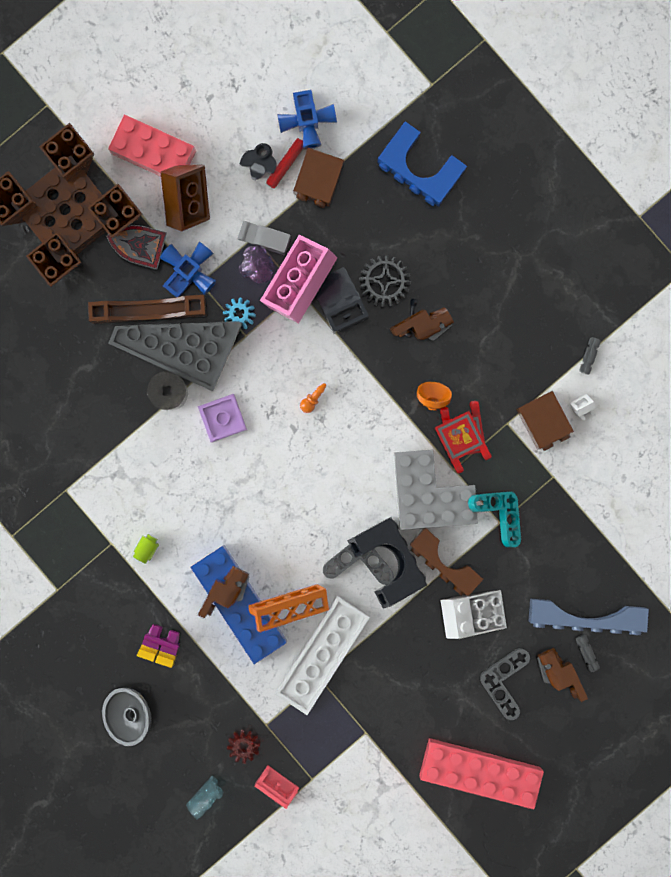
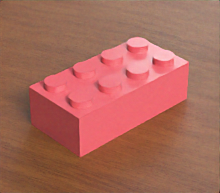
(149, 147)

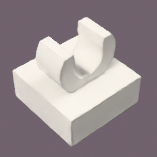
(583, 405)

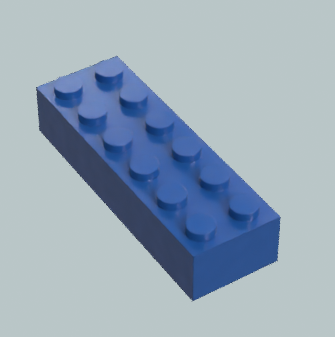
(237, 616)

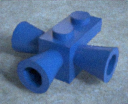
(307, 118)
(187, 270)

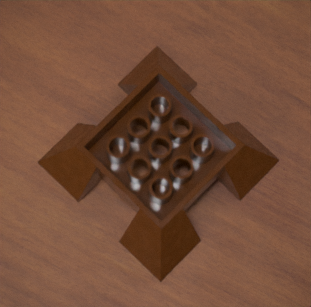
(69, 178)

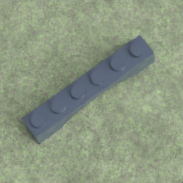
(627, 619)

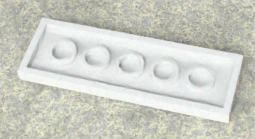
(322, 655)

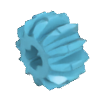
(242, 307)

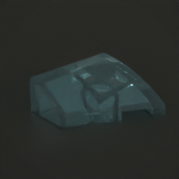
(204, 797)

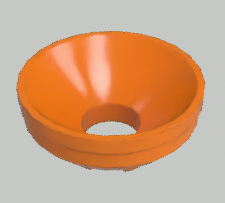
(436, 392)

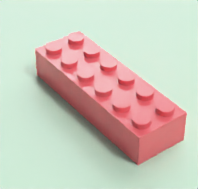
(481, 773)

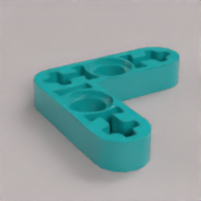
(502, 506)

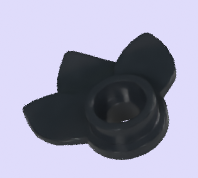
(259, 164)

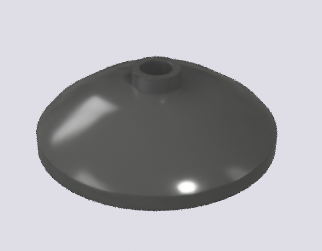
(126, 716)

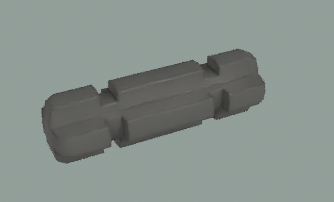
(589, 356)
(587, 653)

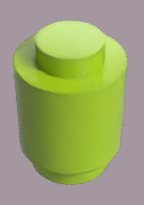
(145, 548)

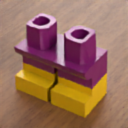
(151, 645)

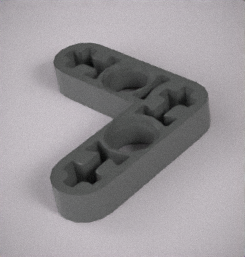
(331, 562)
(499, 677)

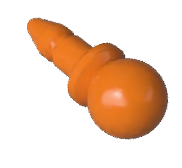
(308, 404)

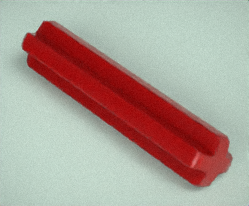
(285, 163)

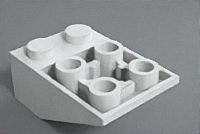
(473, 614)

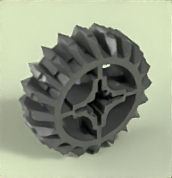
(376, 281)

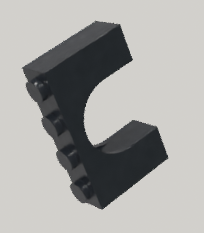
(408, 578)

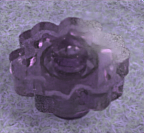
(257, 265)

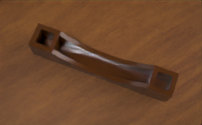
(146, 310)

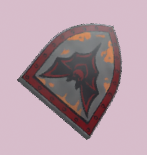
(139, 245)

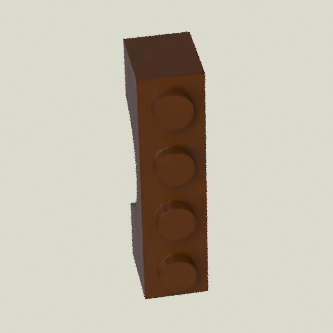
(464, 578)

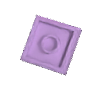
(222, 418)

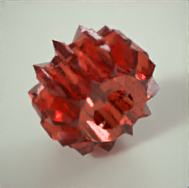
(250, 746)

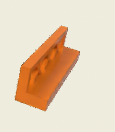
(286, 601)

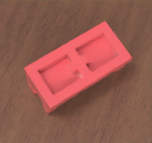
(276, 787)

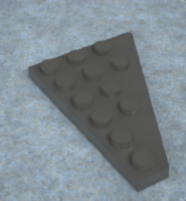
(185, 349)

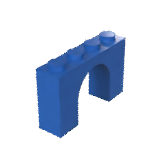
(434, 187)

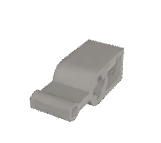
(265, 237)

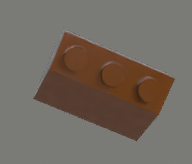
(185, 196)

